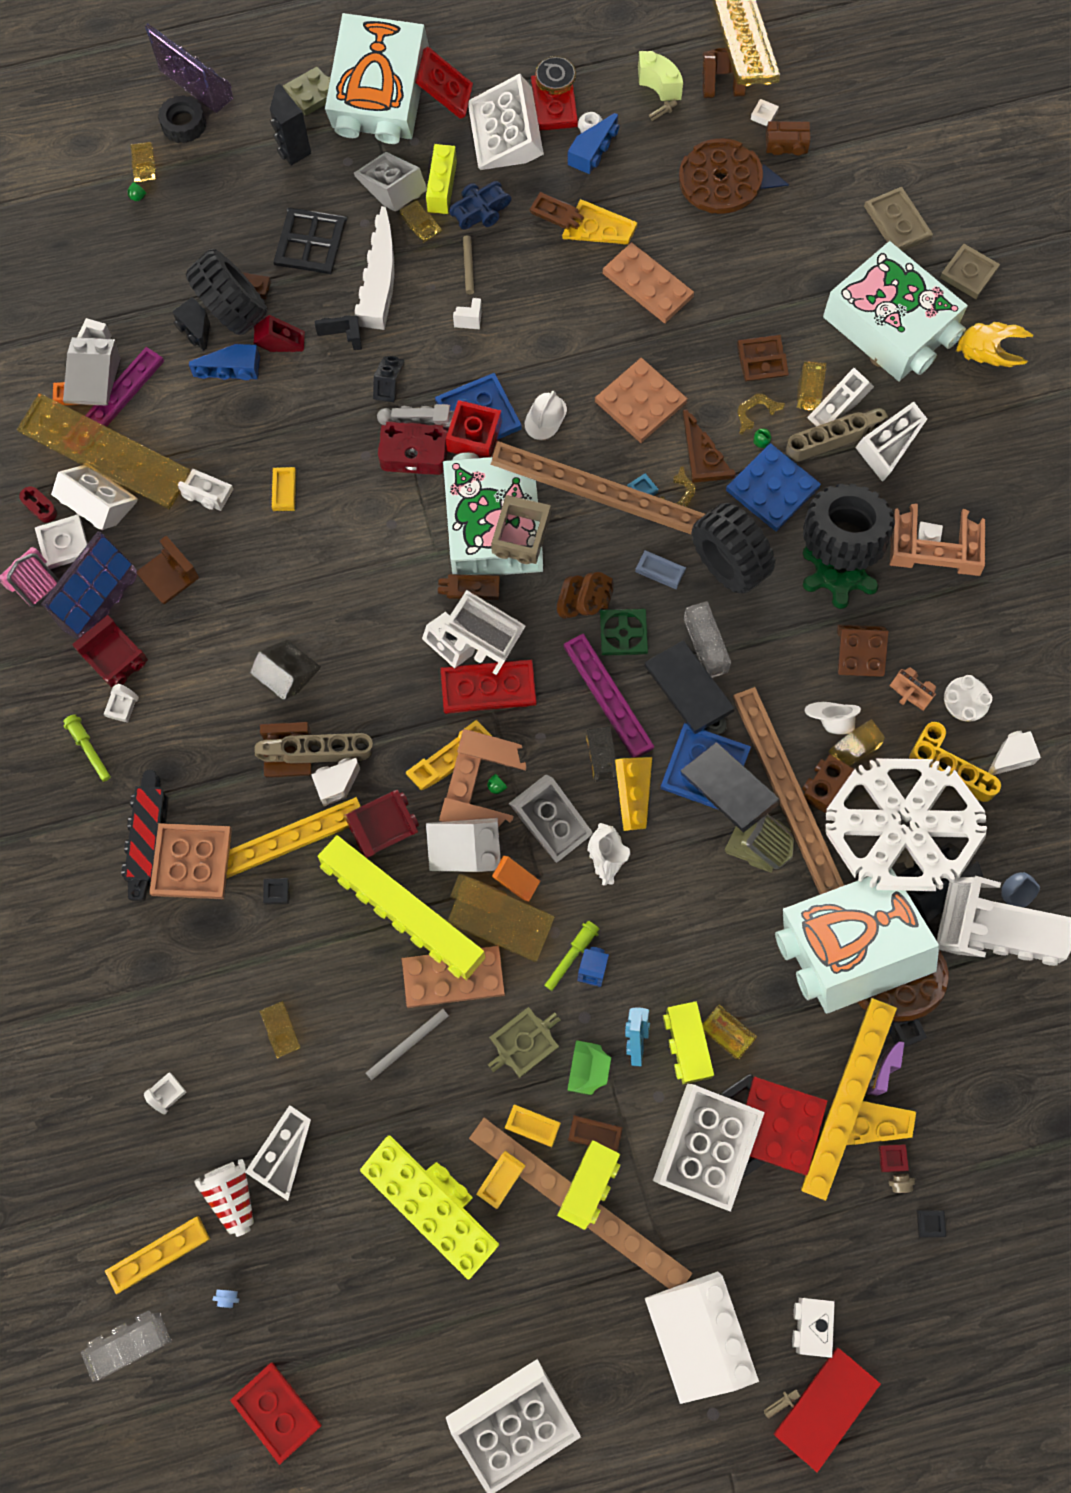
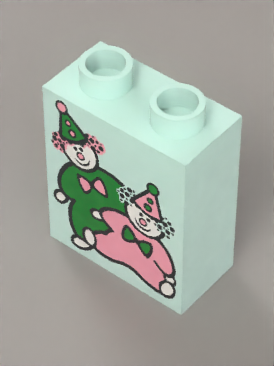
(896, 312)
(474, 504)

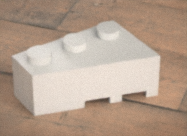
(890, 440)
(280, 1154)

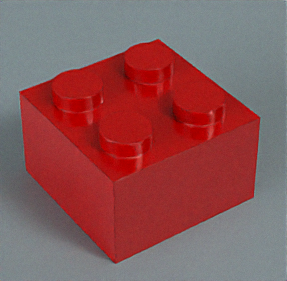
(473, 429)

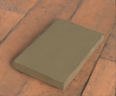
(898, 219)

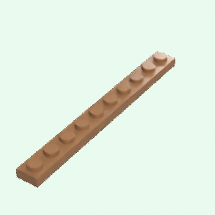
(594, 487)
(788, 791)
(607, 1225)

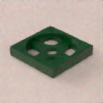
(608, 649)

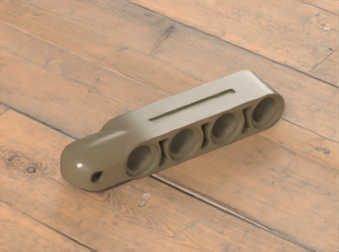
(828, 439)
(275, 748)

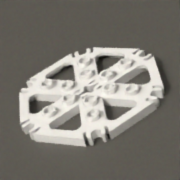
(895, 836)

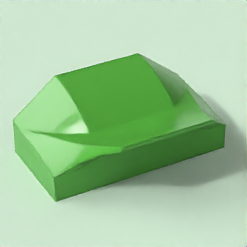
(588, 1068)

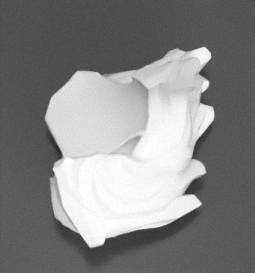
(607, 852)

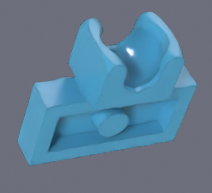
(637, 1029)

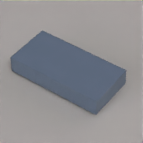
(660, 569)

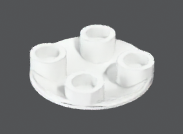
(967, 698)

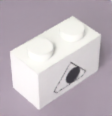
(445, 647)
(814, 1327)

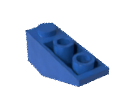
(588, 146)
(230, 362)

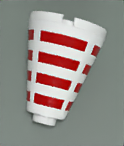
(229, 1196)

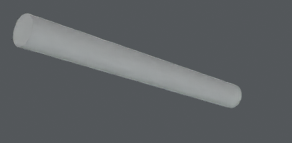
(407, 1044)

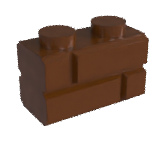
(787, 137)

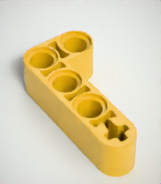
(932, 750)

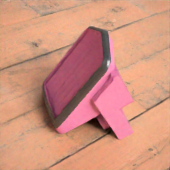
(30, 577)

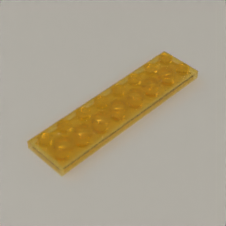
(747, 42)
(103, 450)

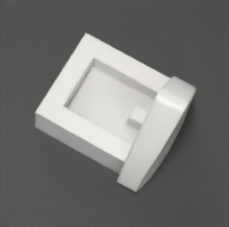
(120, 703)
(164, 1093)

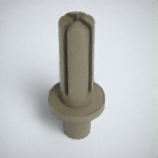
(667, 108)
(781, 1404)

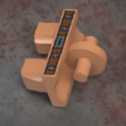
(913, 690)

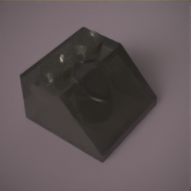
(284, 669)

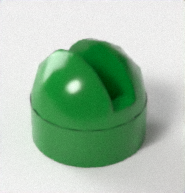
(135, 192)
(760, 439)
(496, 785)

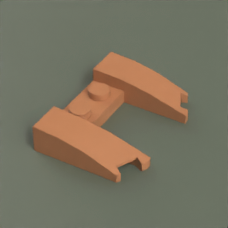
(966, 556)
(471, 751)

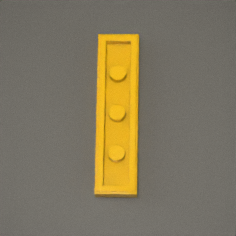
(157, 1255)

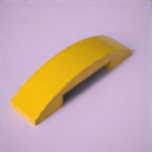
(441, 763)

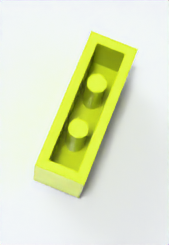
(441, 179)
(688, 1043)
(589, 1185)

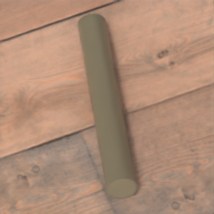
(468, 265)

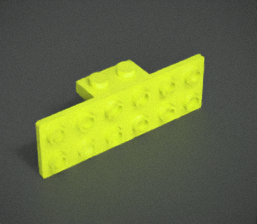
(432, 1204)

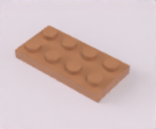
(648, 282)
(433, 984)

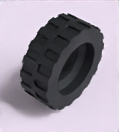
(176, 106)

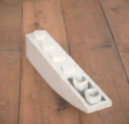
(378, 277)

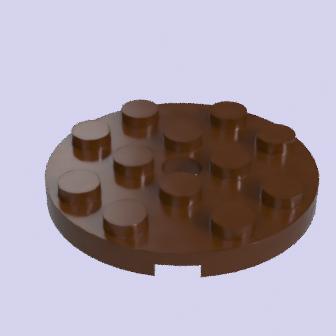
(711, 193)
(916, 997)

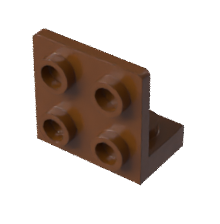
(168, 572)
(862, 650)
(280, 731)

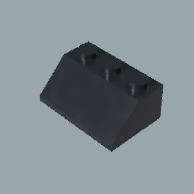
(289, 127)
(932, 902)

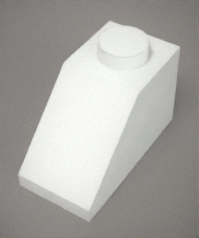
(1015, 753)

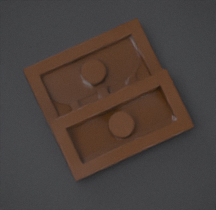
(762, 358)

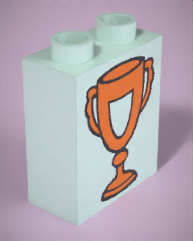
(375, 78)
(856, 943)

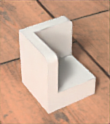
(468, 317)
(94, 329)

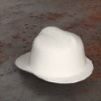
(545, 416)
(834, 716)

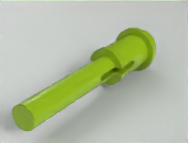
(81, 738)
(578, 945)

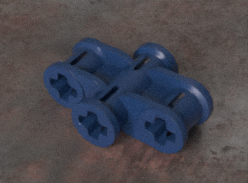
(480, 205)

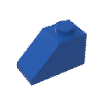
(593, 966)

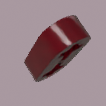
(35, 507)

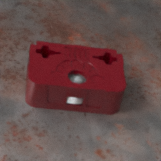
(412, 440)

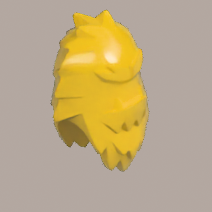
(983, 343)

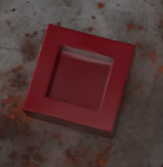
(893, 1158)

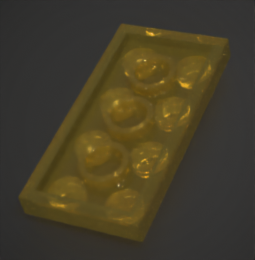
(500, 919)

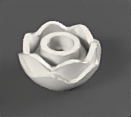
(588, 120)

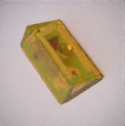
(728, 1032)

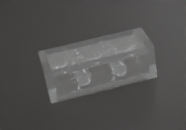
(707, 639)
(125, 1345)

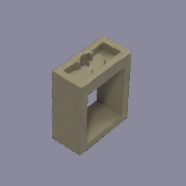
(524, 509)

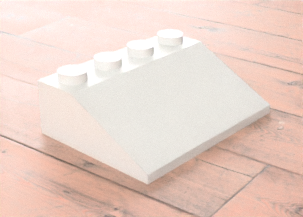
(505, 125)
(1023, 933)
(708, 1147)
(701, 1339)
(512, 1427)

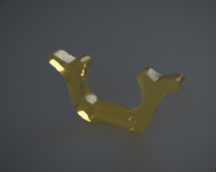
(756, 399)
(690, 492)

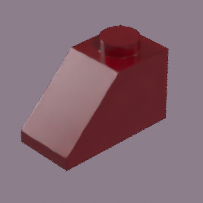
(278, 336)

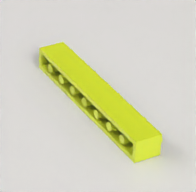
(401, 907)

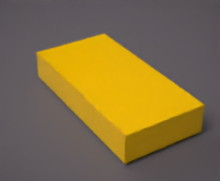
(284, 489)
(532, 1125)
(500, 1180)

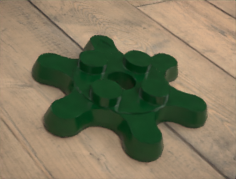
(838, 583)

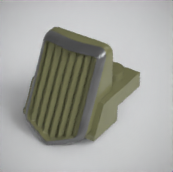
(763, 845)

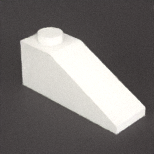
(842, 398)

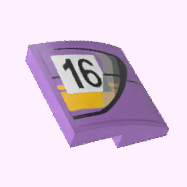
(888, 1063)

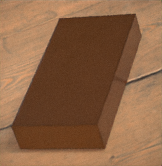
(586, 1130)

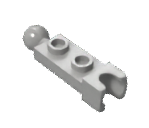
(425, 415)

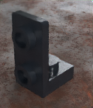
(345, 324)
(386, 378)

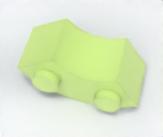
(660, 75)

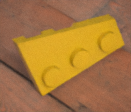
(601, 226)
(634, 788)
(881, 1123)

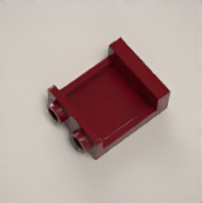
(110, 652)
(381, 823)

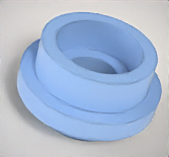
(226, 1298)

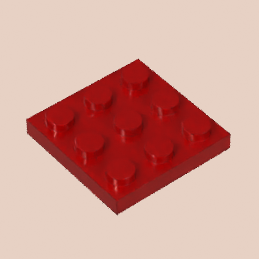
(788, 1125)

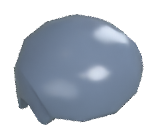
(1019, 889)

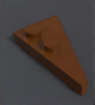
(704, 459)

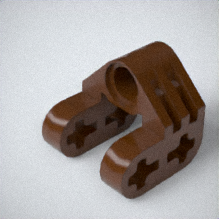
(718, 62)
(588, 593)

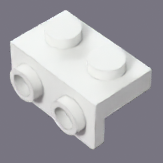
(205, 489)

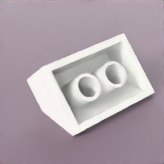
(93, 496)

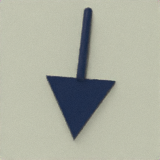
(771, 179)

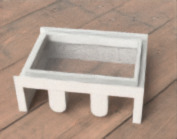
(483, 628)
(959, 915)

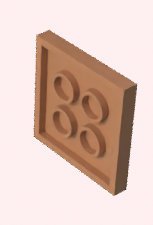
(641, 400)
(191, 861)

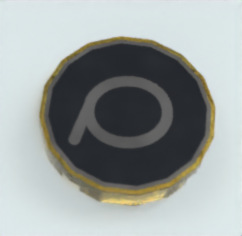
(555, 75)

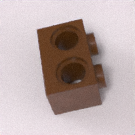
(828, 784)

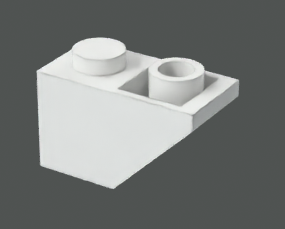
(335, 782)

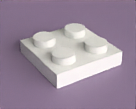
(61, 541)

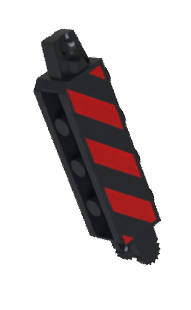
(148, 810)

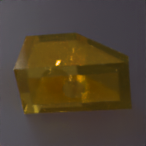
(811, 385)
(858, 743)

